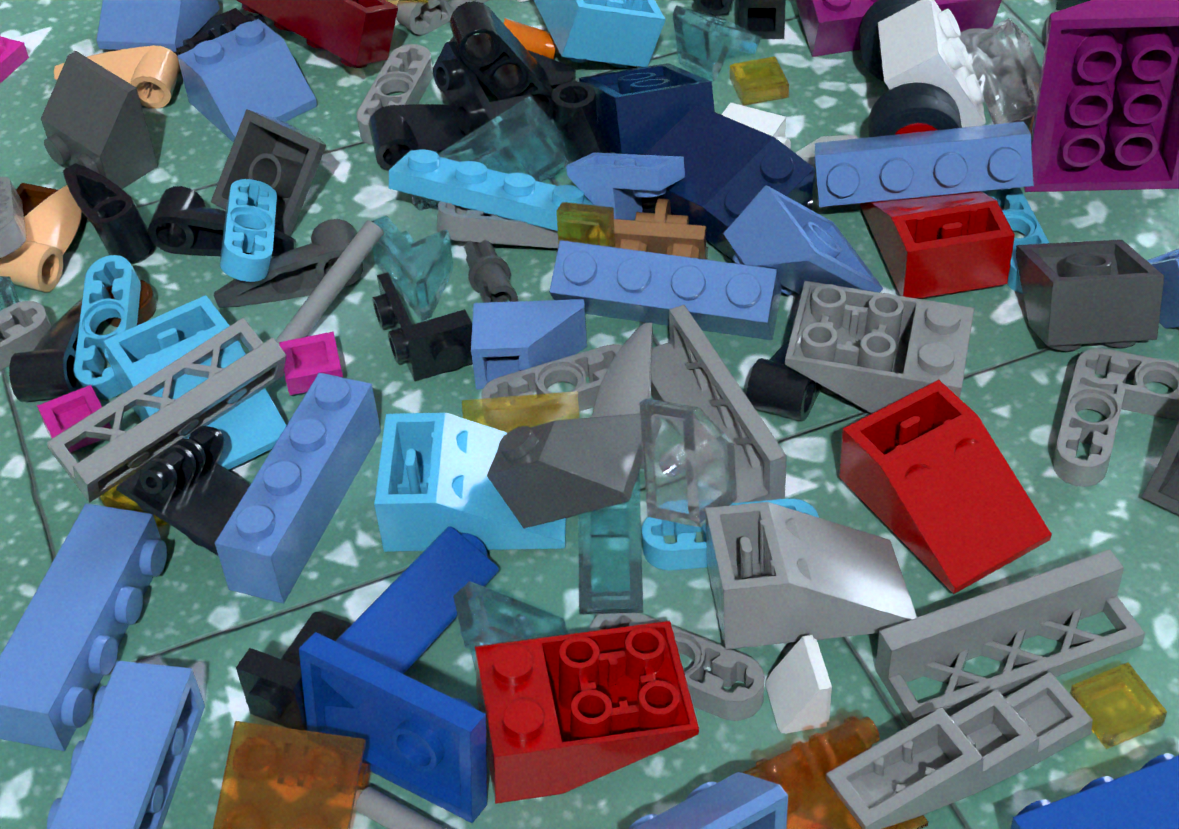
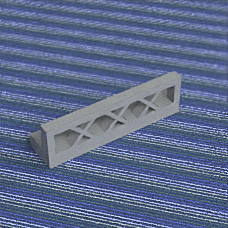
(694, 375)
(177, 417)
(1003, 618)

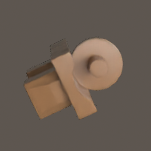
(662, 233)

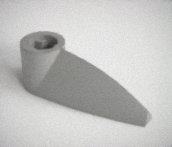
(628, 377)

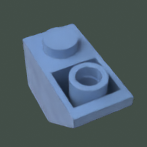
(524, 335)

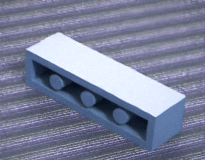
(924, 164)
(648, 284)
(298, 488)
(77, 624)
(132, 750)

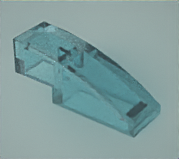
(611, 558)

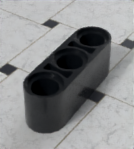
(498, 47)

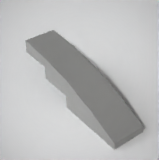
(958, 754)

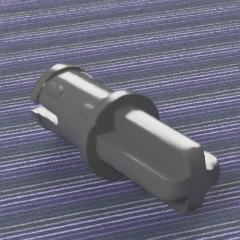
(489, 273)

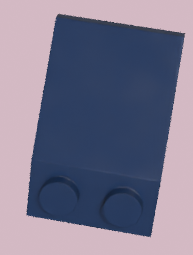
(645, 104)
(726, 171)

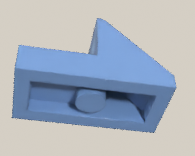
(624, 178)

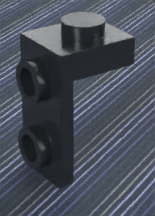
(465, 93)
(426, 346)
(274, 684)

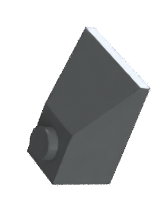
(276, 156)
(567, 467)

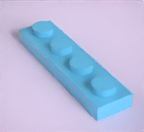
(482, 189)

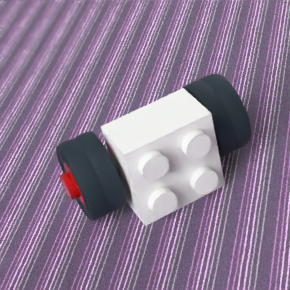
(923, 65)

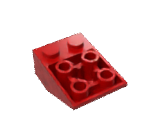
(942, 242)
(941, 486)
(579, 706)

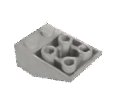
(877, 343)
(799, 576)

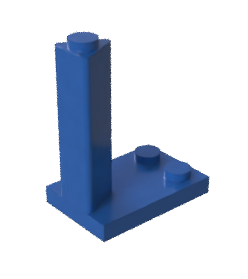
(360, 687)

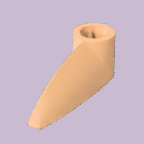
(147, 68)
(48, 235)

